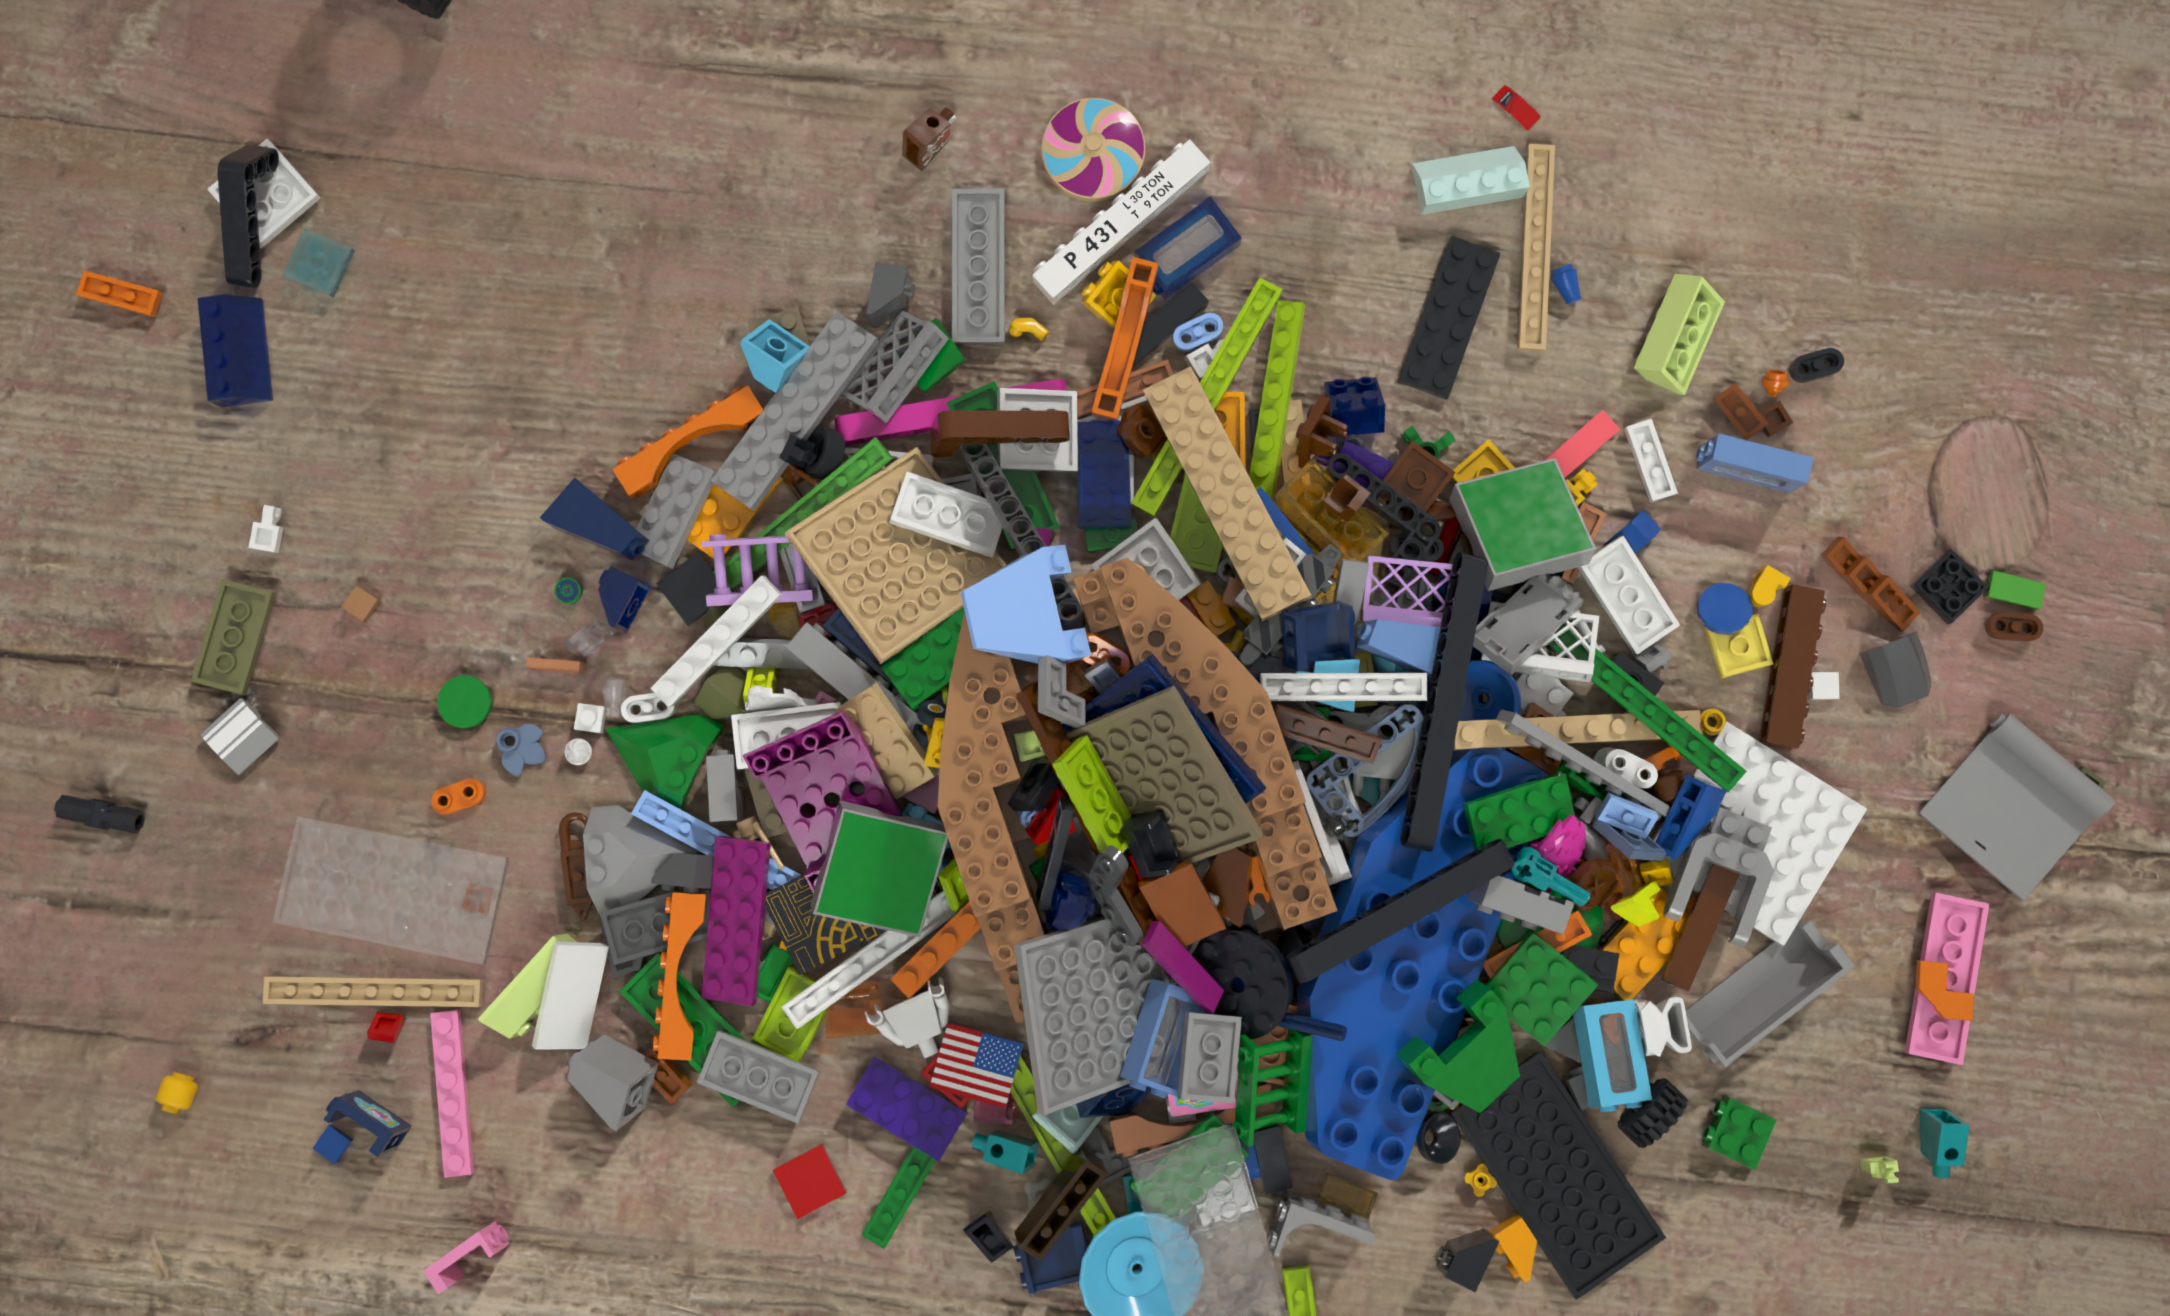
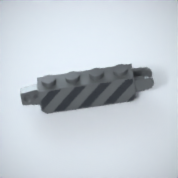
(1266, 636)

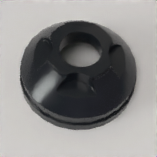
(1445, 1138)

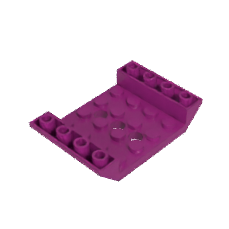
(809, 766)

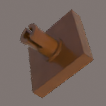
(1419, 476)

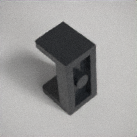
(1151, 844)

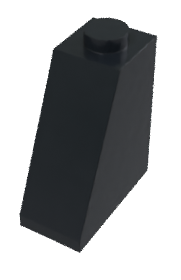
(1272, 1161)

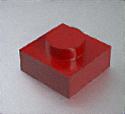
(385, 1027)

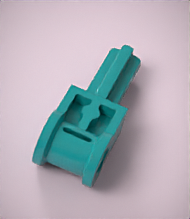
(1543, 875)

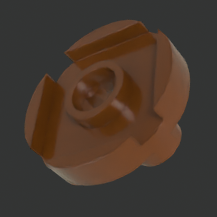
(1132, 434)

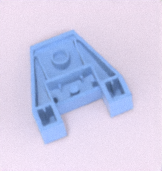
(1017, 611)

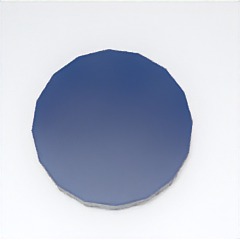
(1724, 608)

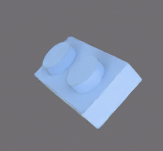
(1626, 815)

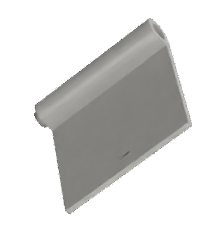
(2016, 804)

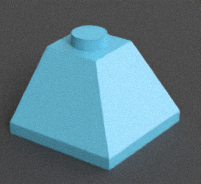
(772, 354)

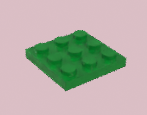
(1540, 987)

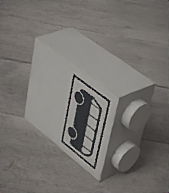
(725, 788)

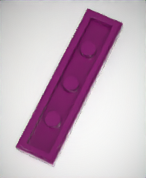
(1182, 967)

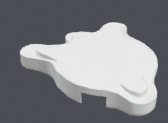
(762, 699)

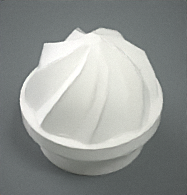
(578, 751)

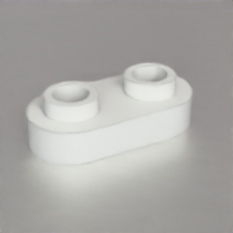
(649, 707)
(1631, 768)

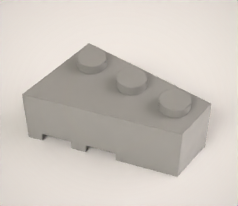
(1523, 903)

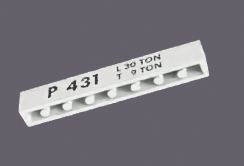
(1121, 221)

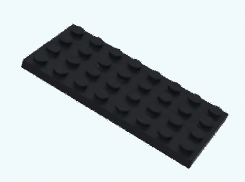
(1560, 1178)

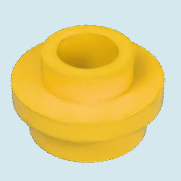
(1719, 718)

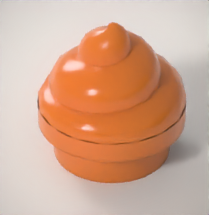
(1775, 381)

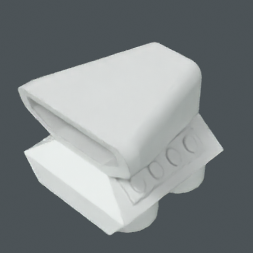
(1663, 1026)

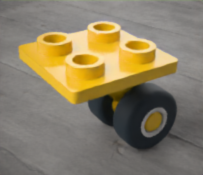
(930, 734)

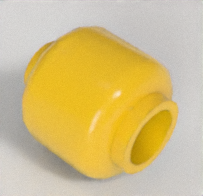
(176, 1092)

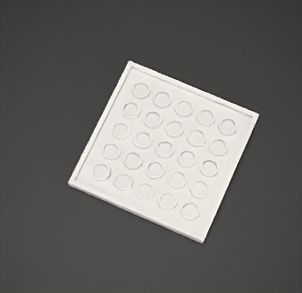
(1806, 835)

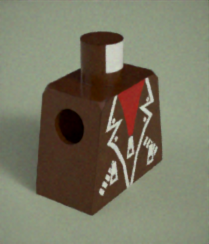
(927, 137)

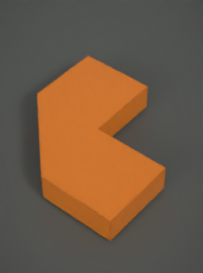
(1932, 984)

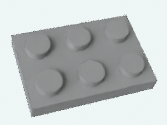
(1209, 1057)

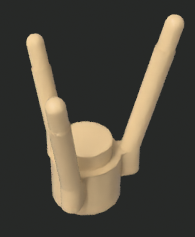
(751, 830)

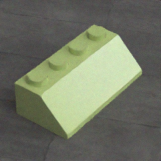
(1679, 333)
(521, 999)

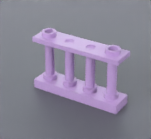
(722, 593)

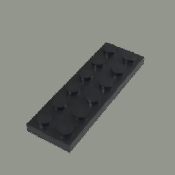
(1449, 317)

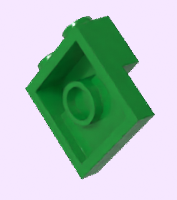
(1738, 1132)

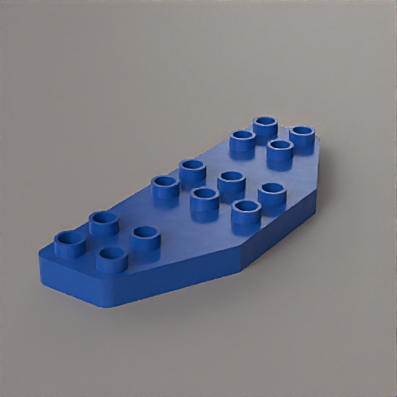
(1360, 1094)

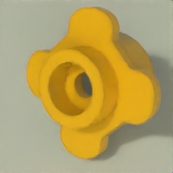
(1476, 1173)

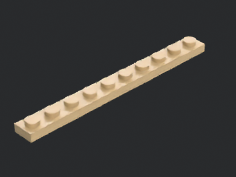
(1569, 729)

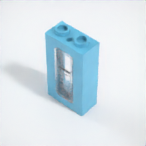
(1612, 1055)

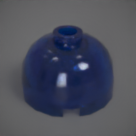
(1070, 903)

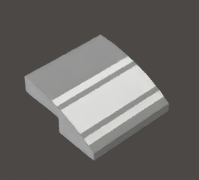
(239, 736)

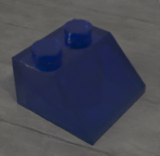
(621, 597)

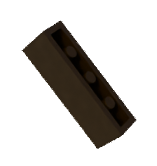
(1060, 1203)

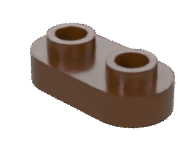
(2012, 626)

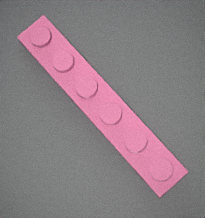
(452, 1093)

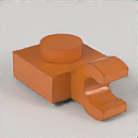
(1257, 883)

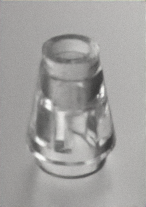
(614, 694)

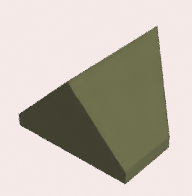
(723, 693)

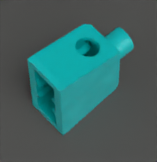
(1943, 1140)
(1017, 1154)

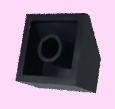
(1467, 1258)

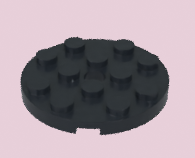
(1264, 974)

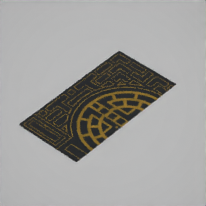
(813, 937)

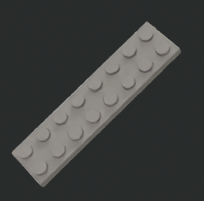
(795, 409)

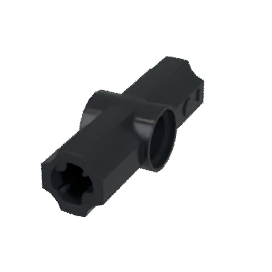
(99, 814)

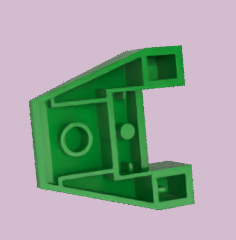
(1477, 1062)

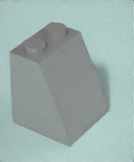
(612, 1079)

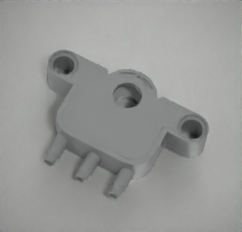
(1388, 762)

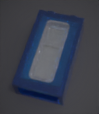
(1189, 247)

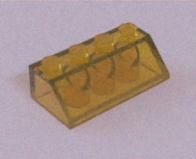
(1304, 508)

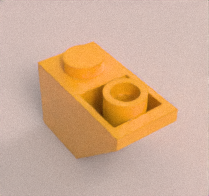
(1517, 1245)

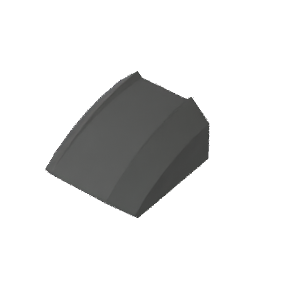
(1898, 671)

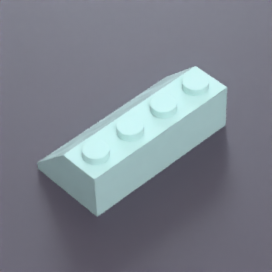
(1470, 180)

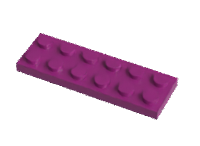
(736, 920)

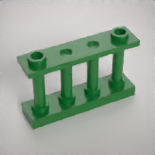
(1293, 1093)

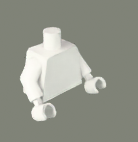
(915, 1019)

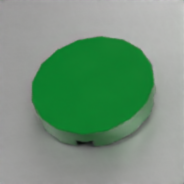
(464, 701)

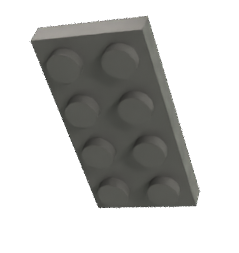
(639, 927)

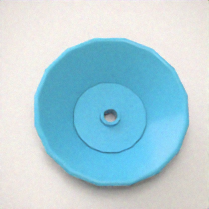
(1107, 1275)

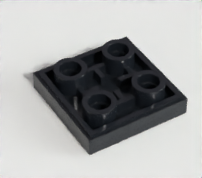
(1949, 586)

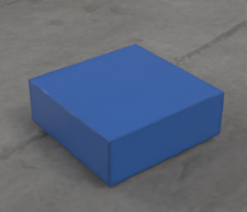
(332, 1143)

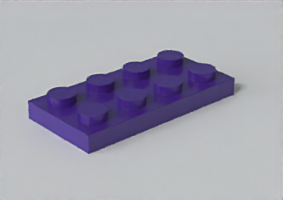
(906, 1109)

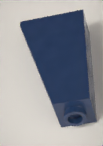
(590, 519)

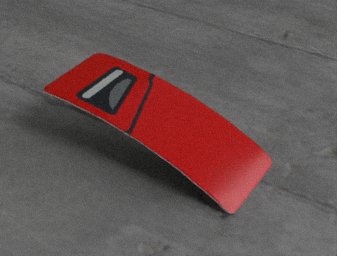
(1516, 107)

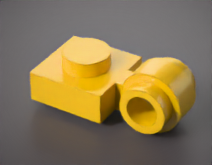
(1584, 482)

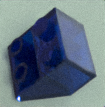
(1357, 404)

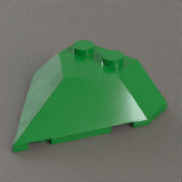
(666, 753)

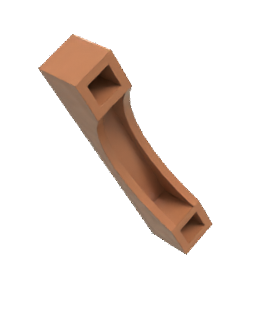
(1135, 1131)

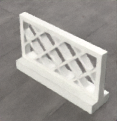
(1560, 667)
(1332, 859)

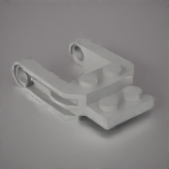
(1736, 846)

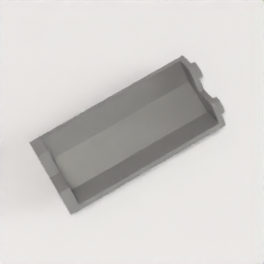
(1764, 993)

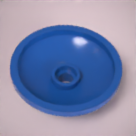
(1497, 684)

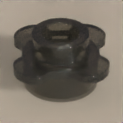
(1334, 826)

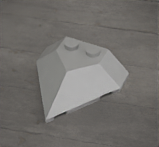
(624, 856)

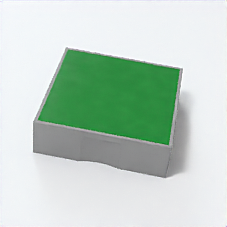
(1522, 523)
(879, 869)

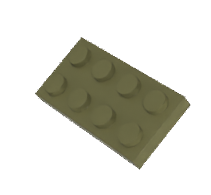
(233, 637)

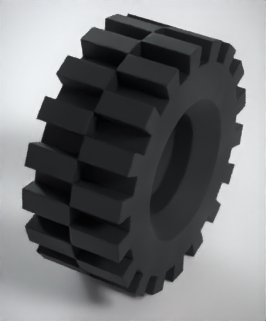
(1656, 1116)

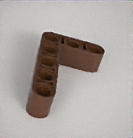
(983, 427)

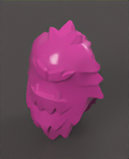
(1562, 845)

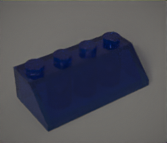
(235, 350)

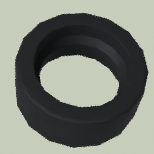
(829, 451)

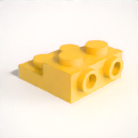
(1106, 294)

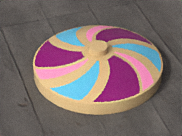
(1093, 149)

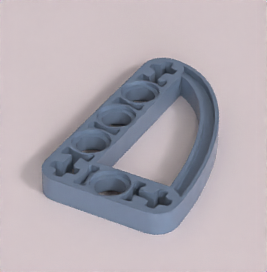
(1389, 798)

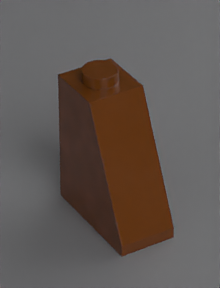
(1230, 880)

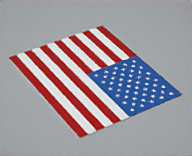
(976, 1065)

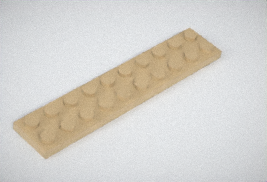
(1227, 494)

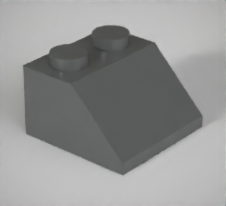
(888, 293)

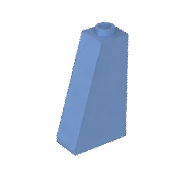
(1401, 643)

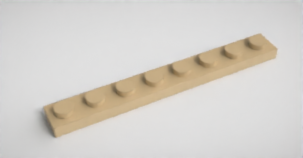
(1536, 248)
(373, 991)

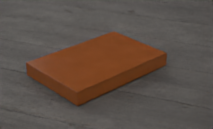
(1182, 904)

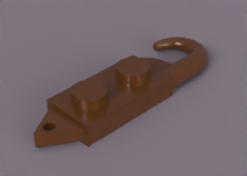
(574, 867)

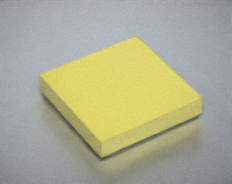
(1740, 651)

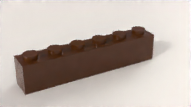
(1792, 667)

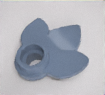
(524, 750)

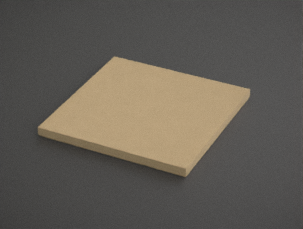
(882, 575)

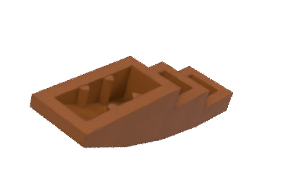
(1870, 584)

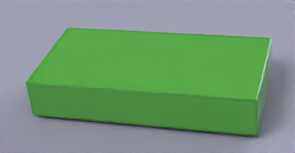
(2015, 590)

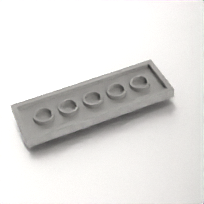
(978, 266)

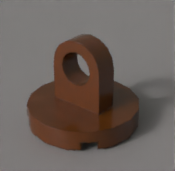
(1598, 879)

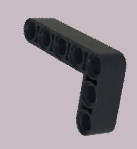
(239, 212)
(1390, 513)

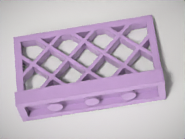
(1399, 614)

